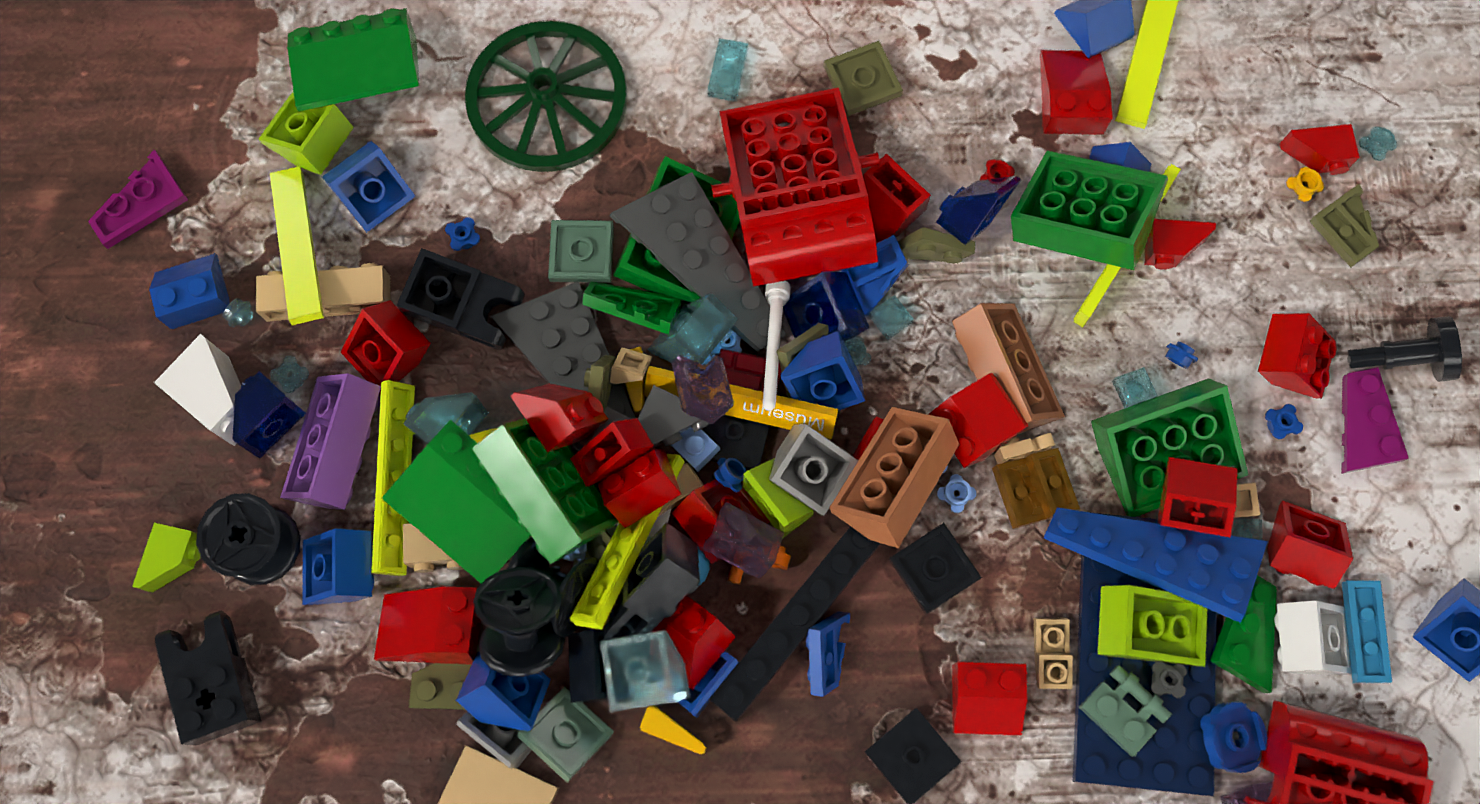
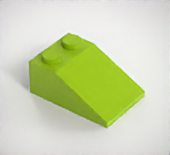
(1151, 626)

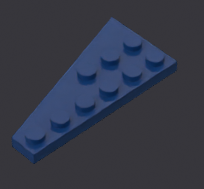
(1187, 563)

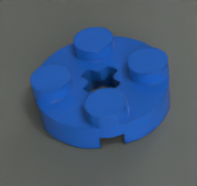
(1218, 740)

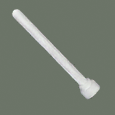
(777, 295)

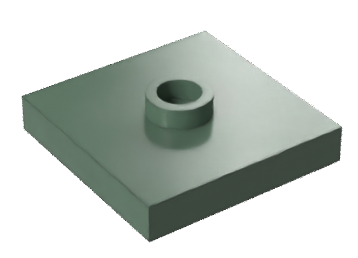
(581, 251)
(566, 735)

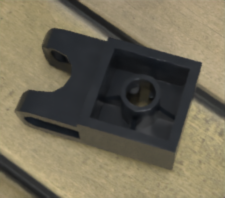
(464, 305)
(657, 583)
(205, 671)

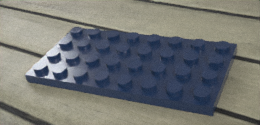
(1176, 753)

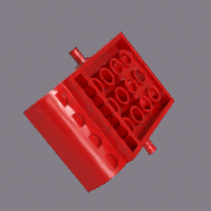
(798, 187)
(1341, 761)

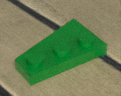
(637, 306)
(1248, 645)

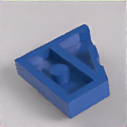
(826, 653)

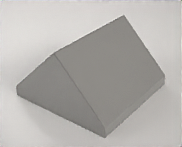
(497, 740)

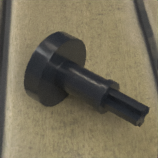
(1439, 349)

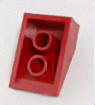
(1074, 93)
(429, 626)

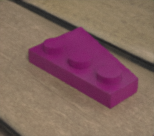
(143, 200)
(1370, 427)

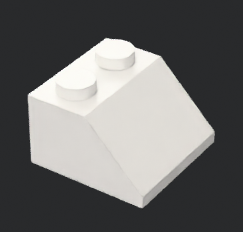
(1312, 638)

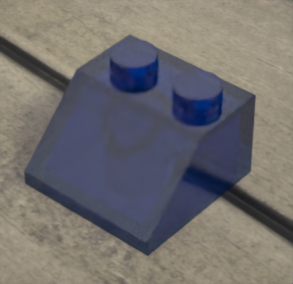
(975, 207)
(827, 301)
(262, 414)

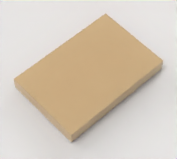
(489, 781)

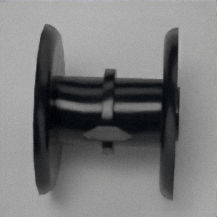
(248, 539)
(571, 584)
(518, 617)

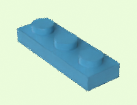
(1366, 632)

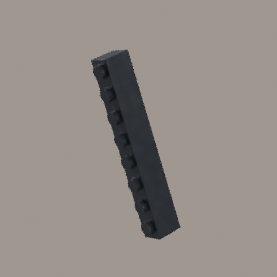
(792, 624)

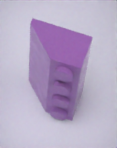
(331, 441)

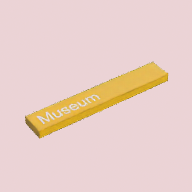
(749, 405)

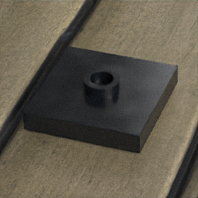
(738, 439)
(934, 568)
(912, 757)

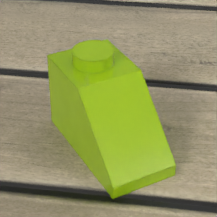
(166, 557)

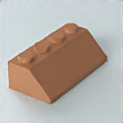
(1000, 345)
(895, 475)

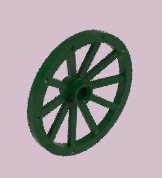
(548, 98)

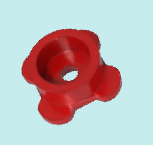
(997, 167)

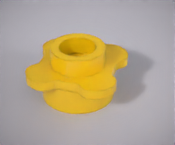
(1309, 177)

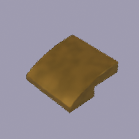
(1035, 487)

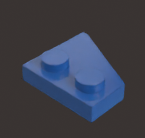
(875, 279)

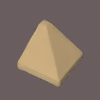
(629, 366)

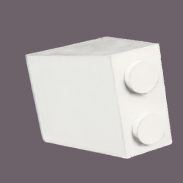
(204, 386)

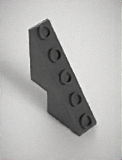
(660, 418)

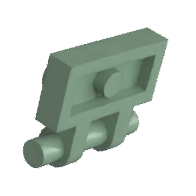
(1118, 718)

